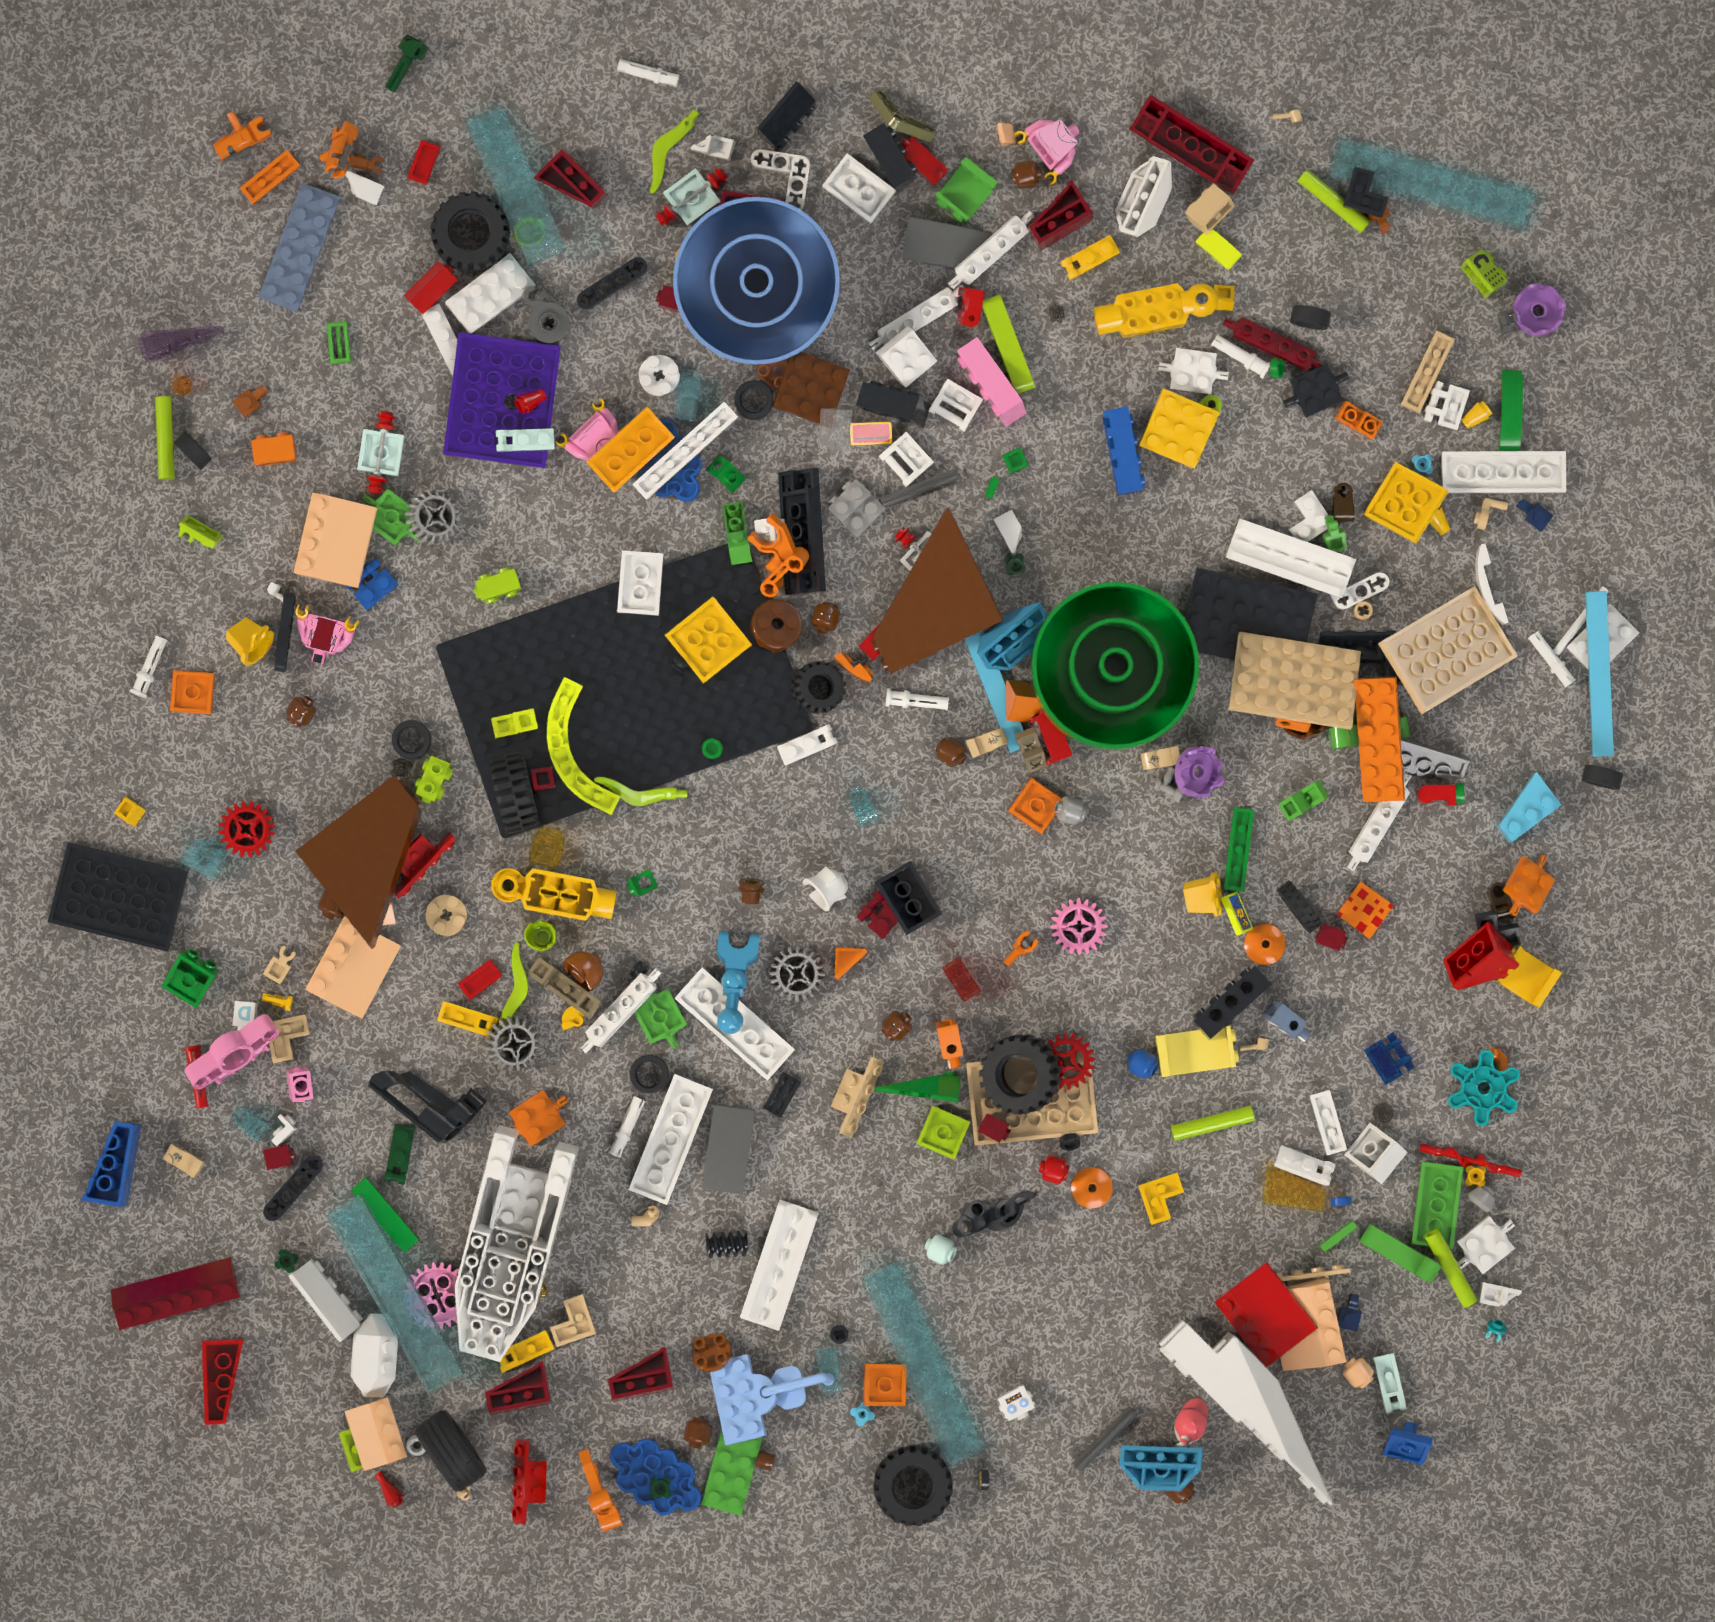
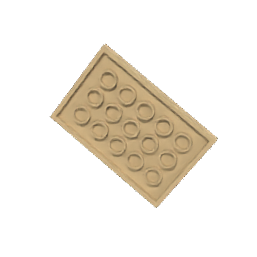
(1448, 650)
(1294, 680)
(1067, 1112)

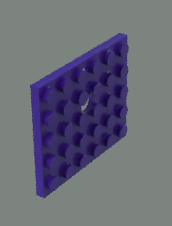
(482, 378)

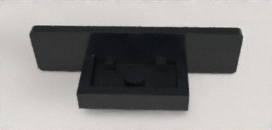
(1365, 642)

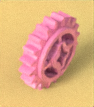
(1079, 908)

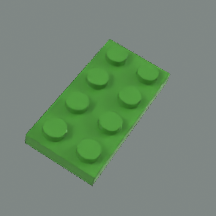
(1437, 1202)
(731, 1475)

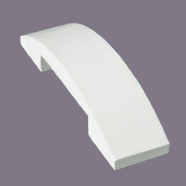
(1497, 610)

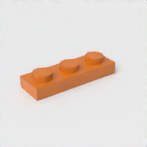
(270, 177)

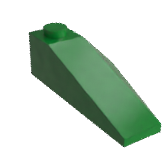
(936, 1087)

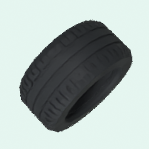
(450, 1451)

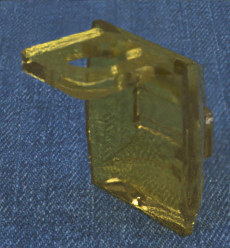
(547, 848)

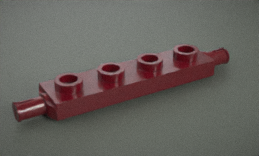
(1273, 343)

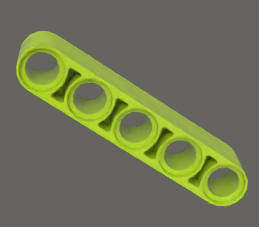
(1007, 344)

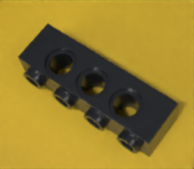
(1210, 1027)

